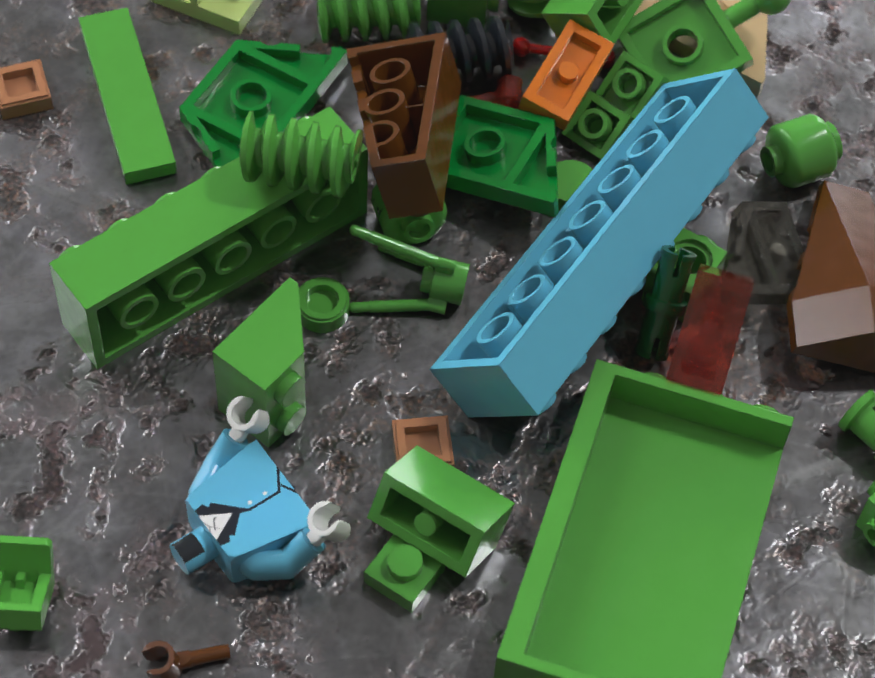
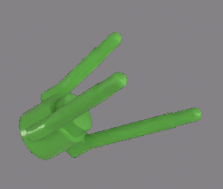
(441, 277)

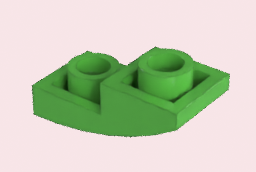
(614, 106)

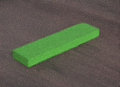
(127, 96)

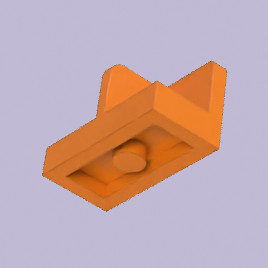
(566, 74)

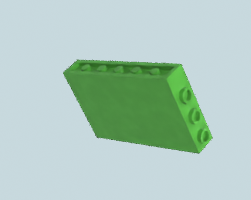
(645, 533)

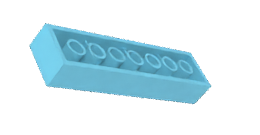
(599, 247)

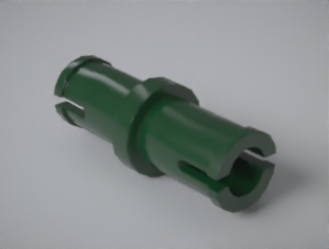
(664, 303)

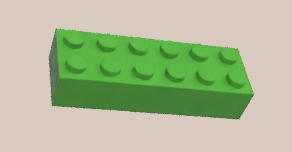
(193, 250)

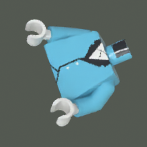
(249, 511)

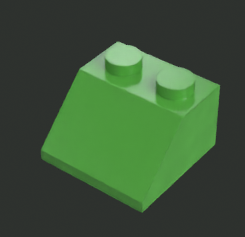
(266, 364)

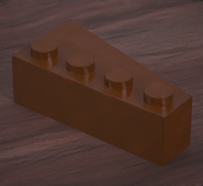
(409, 118)

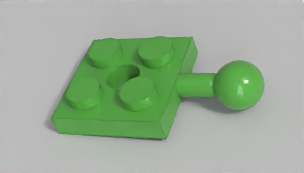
(718, 46)

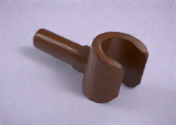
(181, 660)

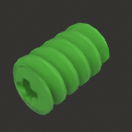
(365, 15)
(299, 156)

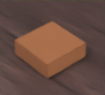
(23, 90)
(426, 432)

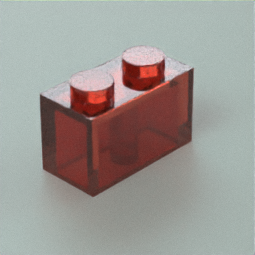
(710, 328)

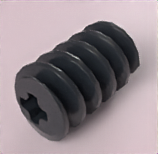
(475, 46)

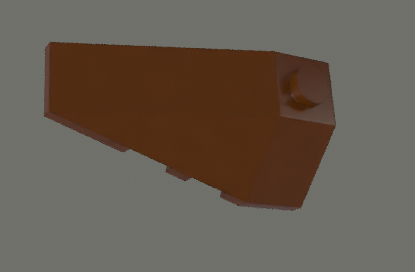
(835, 291)

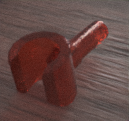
(507, 92)

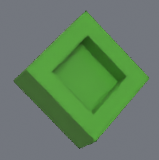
(403, 573)

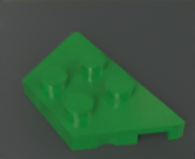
(257, 79)
(505, 156)

